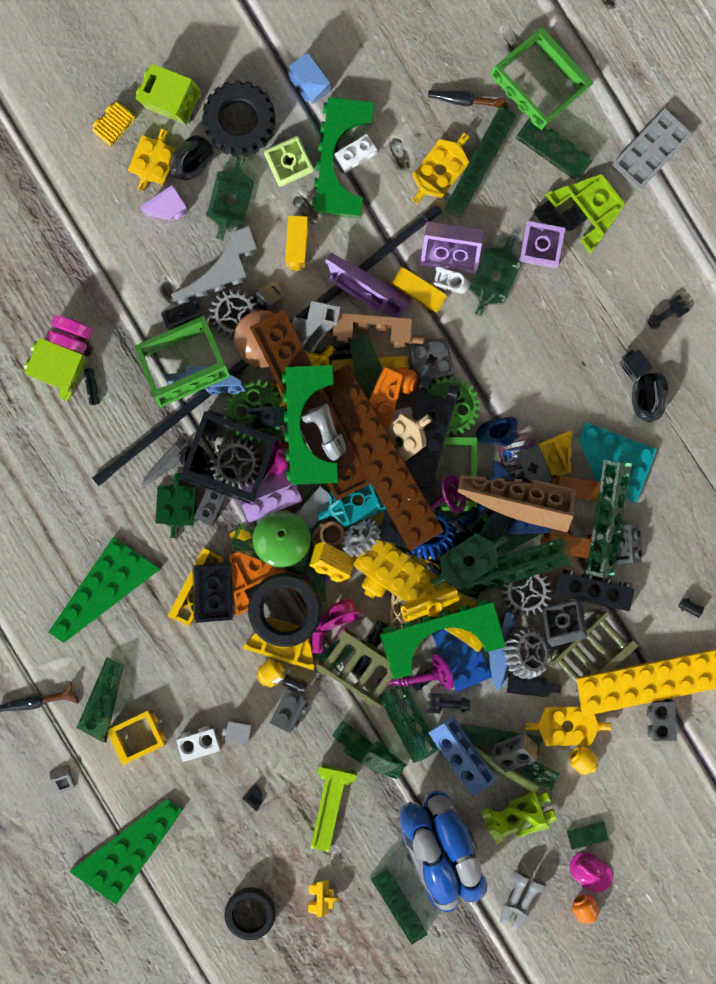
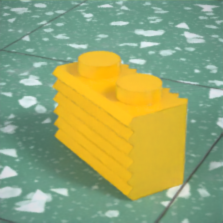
(113, 124)
(331, 562)

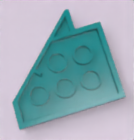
(605, 445)

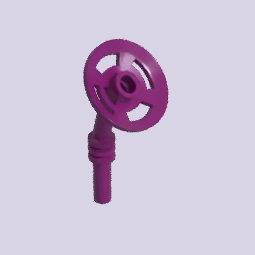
(450, 494)
(439, 672)

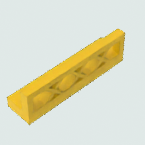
(187, 588)

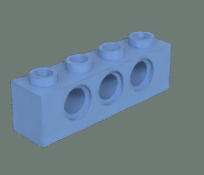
(462, 756)

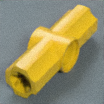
(429, 603)

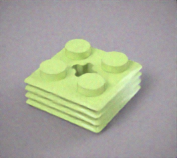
(294, 150)

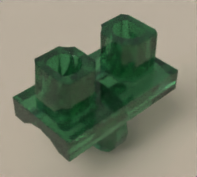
(540, 774)

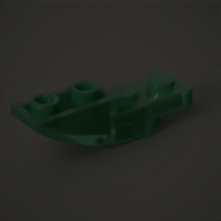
(370, 755)

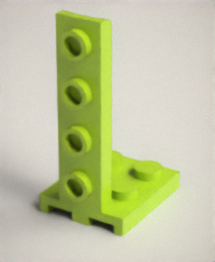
(334, 778)

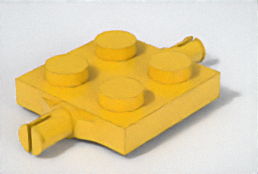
(151, 160)

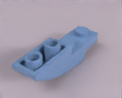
(231, 385)
(496, 659)

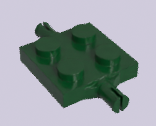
(176, 505)

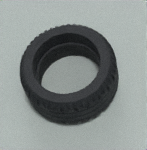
(250, 934)

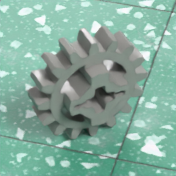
(361, 537)

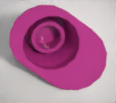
(277, 461)
(342, 613)
(591, 872)

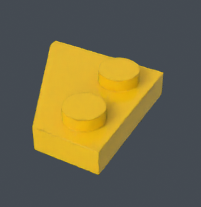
(557, 454)

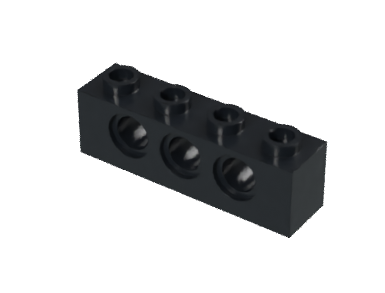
(623, 600)

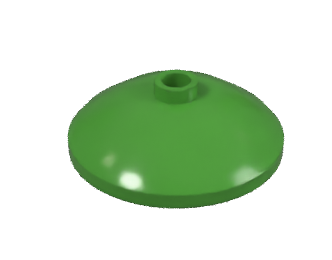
(281, 550)

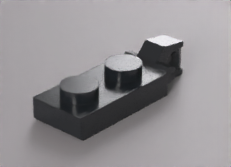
(534, 687)

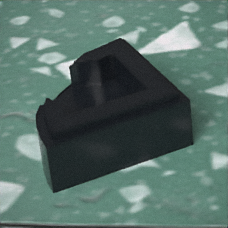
(253, 797)

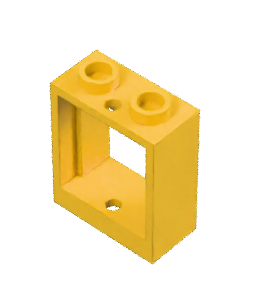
(296, 242)
(119, 746)

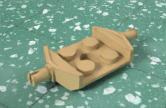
(411, 433)

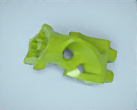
(533, 814)

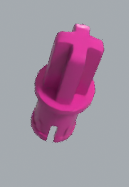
(318, 637)

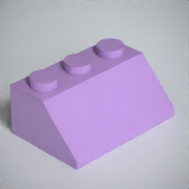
(451, 247)
(273, 496)

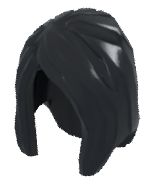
(191, 158)
(650, 397)

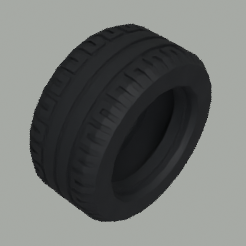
(259, 622)

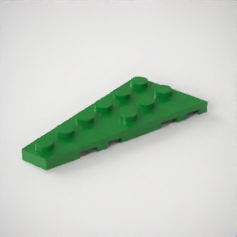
(109, 581)
(122, 858)

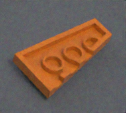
(386, 394)

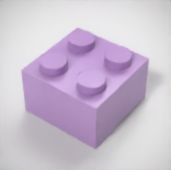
(542, 244)

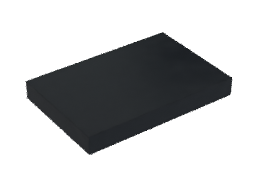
(212, 592)

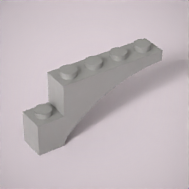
(225, 271)
(319, 322)

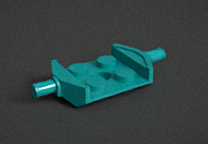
(348, 513)

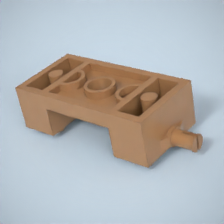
(400, 328)

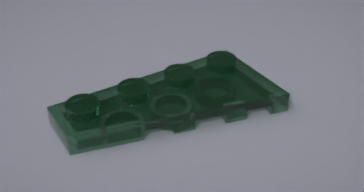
(365, 363)
(101, 703)

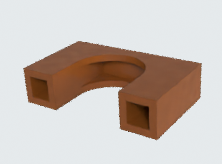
(584, 490)

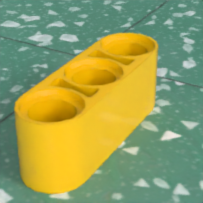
(419, 290)

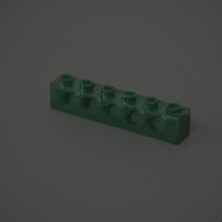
(480, 162)
(608, 518)
(522, 565)

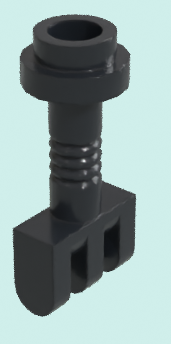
(654, 321)
(464, 705)

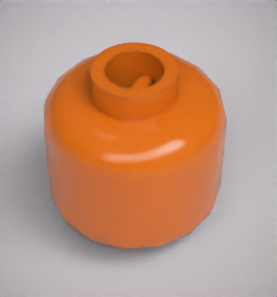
(409, 380)
(585, 909)

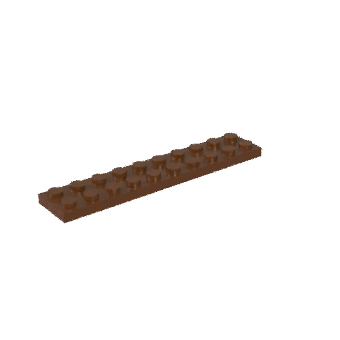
(283, 349)
(382, 461)

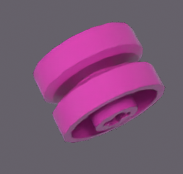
(68, 335)

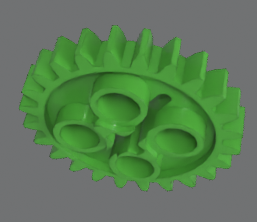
(265, 396)
(458, 422)

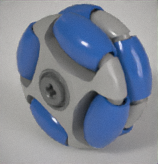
(442, 851)

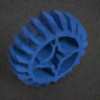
(440, 543)

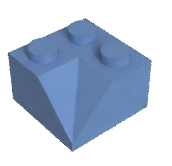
(309, 78)

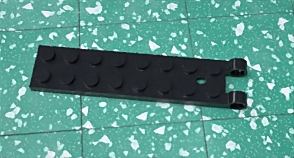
(425, 462)

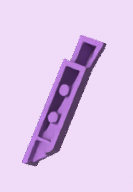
(366, 287)

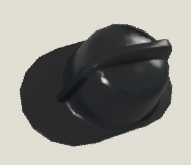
(200, 463)

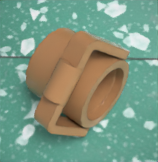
(329, 533)

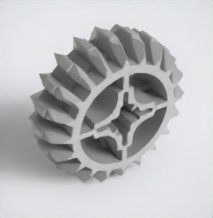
(226, 318)
(239, 480)
(521, 607)
(522, 652)

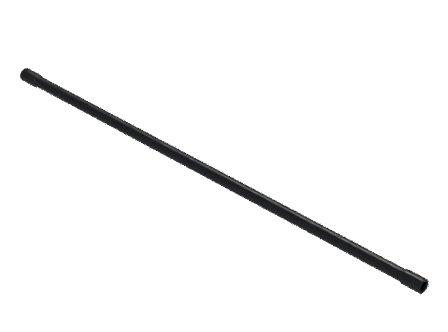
(108, 471)

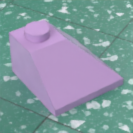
(165, 205)

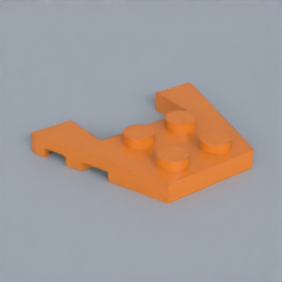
(247, 573)

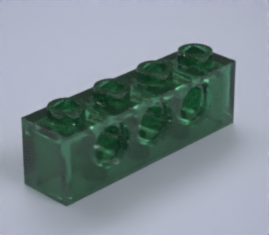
(557, 159)
(399, 905)

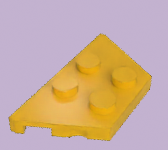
(298, 654)

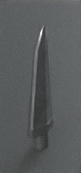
(166, 463)

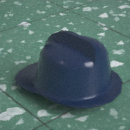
(498, 431)

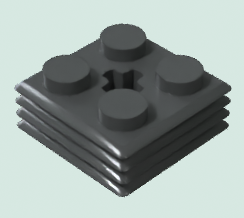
(438, 349)
(555, 618)

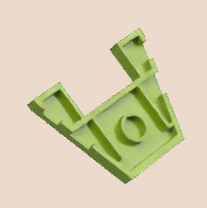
(596, 201)

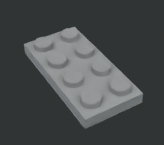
(652, 149)

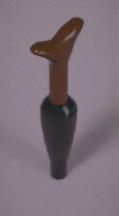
(466, 98)
(36, 700)

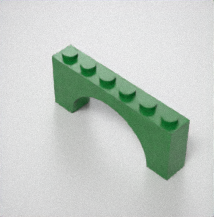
(340, 118)
(300, 386)
(402, 641)

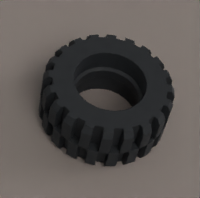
(232, 94)

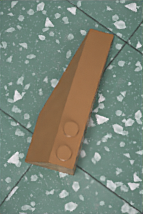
(531, 502)

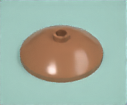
(245, 342)

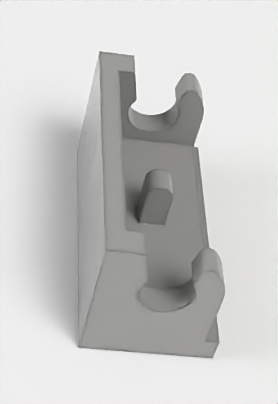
(315, 502)

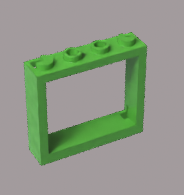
(561, 61)
(192, 382)
(465, 442)

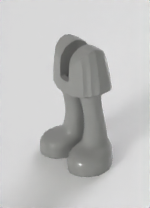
(332, 443)
(521, 880)

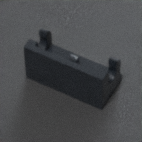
(181, 314)
(268, 416)

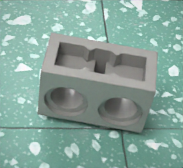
(237, 731)

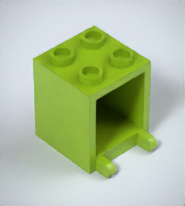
(168, 93)
(55, 366)

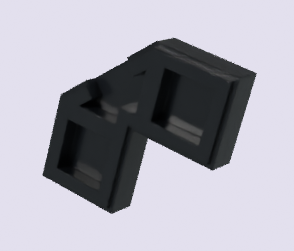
(569, 219)

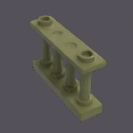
(362, 648)
(610, 659)

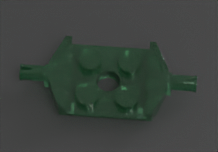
(230, 183)
(495, 292)
(457, 572)

